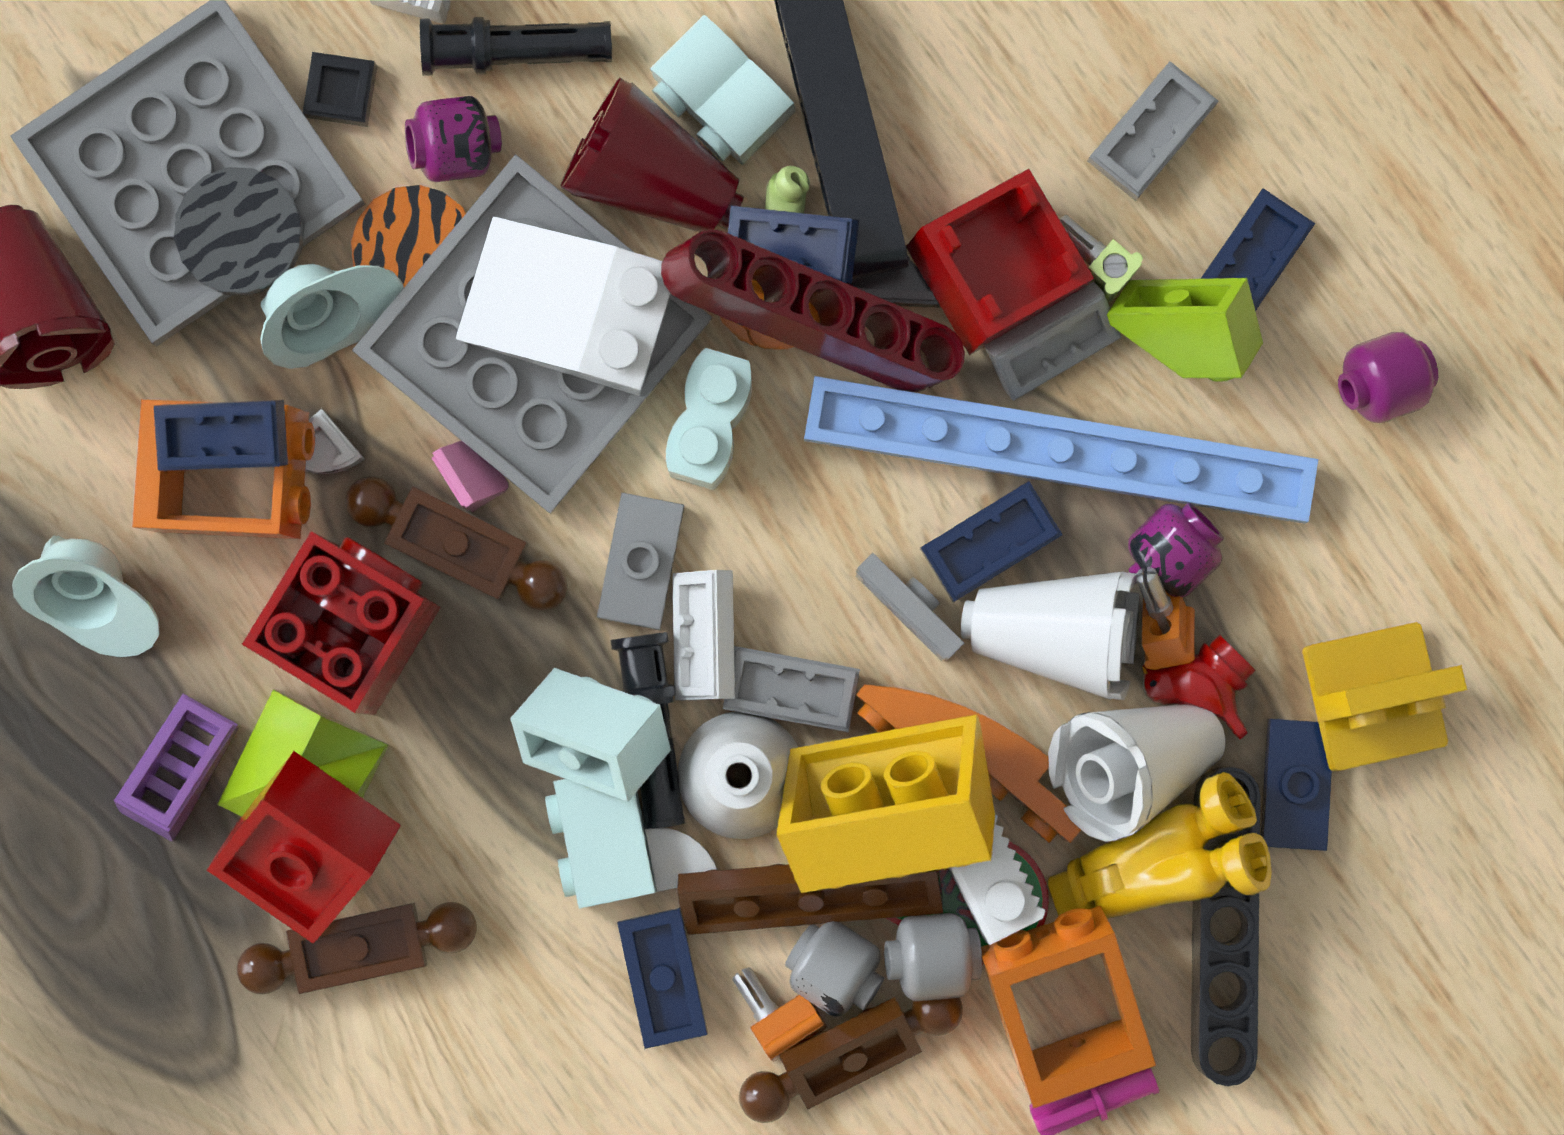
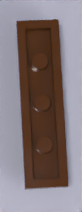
(771, 899)

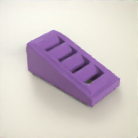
(183, 800)

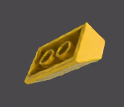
(887, 805)

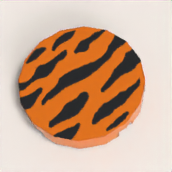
(404, 229)

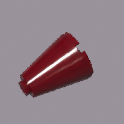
(650, 165)
(44, 307)

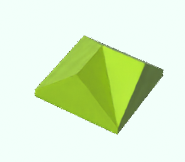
(323, 740)

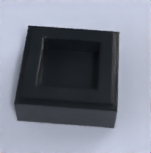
(339, 89)

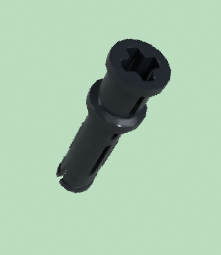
(484, 45)
(645, 675)

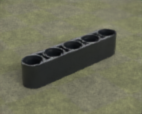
(842, 130)
(1236, 956)

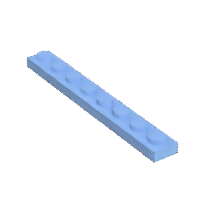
(1061, 450)

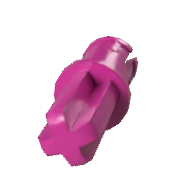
(1093, 1102)

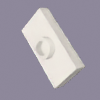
(703, 635)

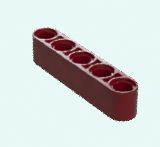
(787, 317)

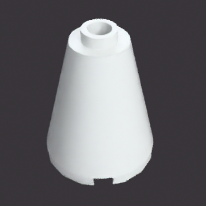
(1060, 629)
(1131, 764)
(704, 765)

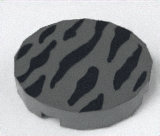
(238, 231)

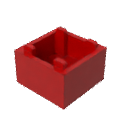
(998, 260)
(304, 847)

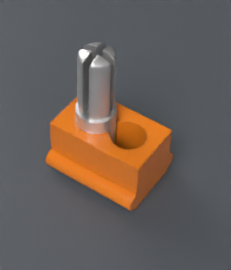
(1166, 624)
(779, 1027)

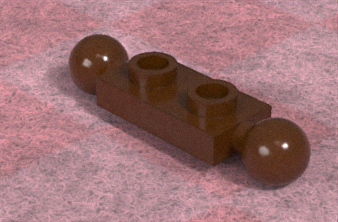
(456, 543)
(358, 948)
(847, 1055)

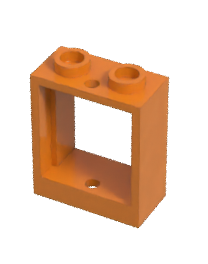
(160, 493)
(1084, 1058)

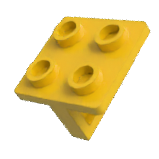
(1379, 695)

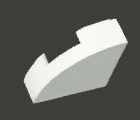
(332, 447)
(675, 854)

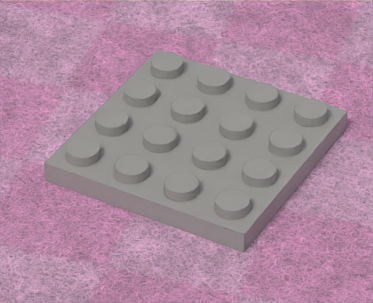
(153, 128)
(516, 415)

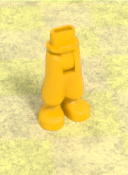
(1168, 858)

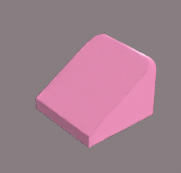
(469, 475)

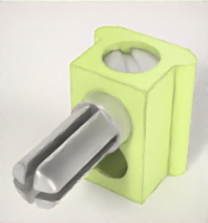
(1110, 264)

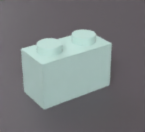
(591, 734)
(603, 843)

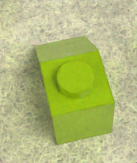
(1191, 324)

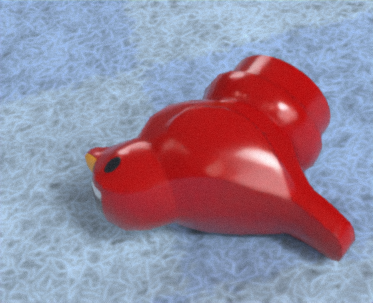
(1205, 682)

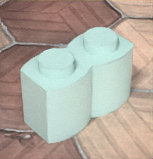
(721, 91)
(702, 436)

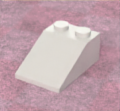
(566, 304)

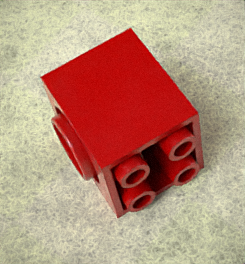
(343, 622)

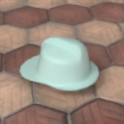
(323, 311)
(83, 595)

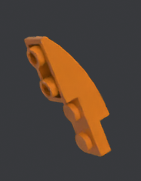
(1011, 760)

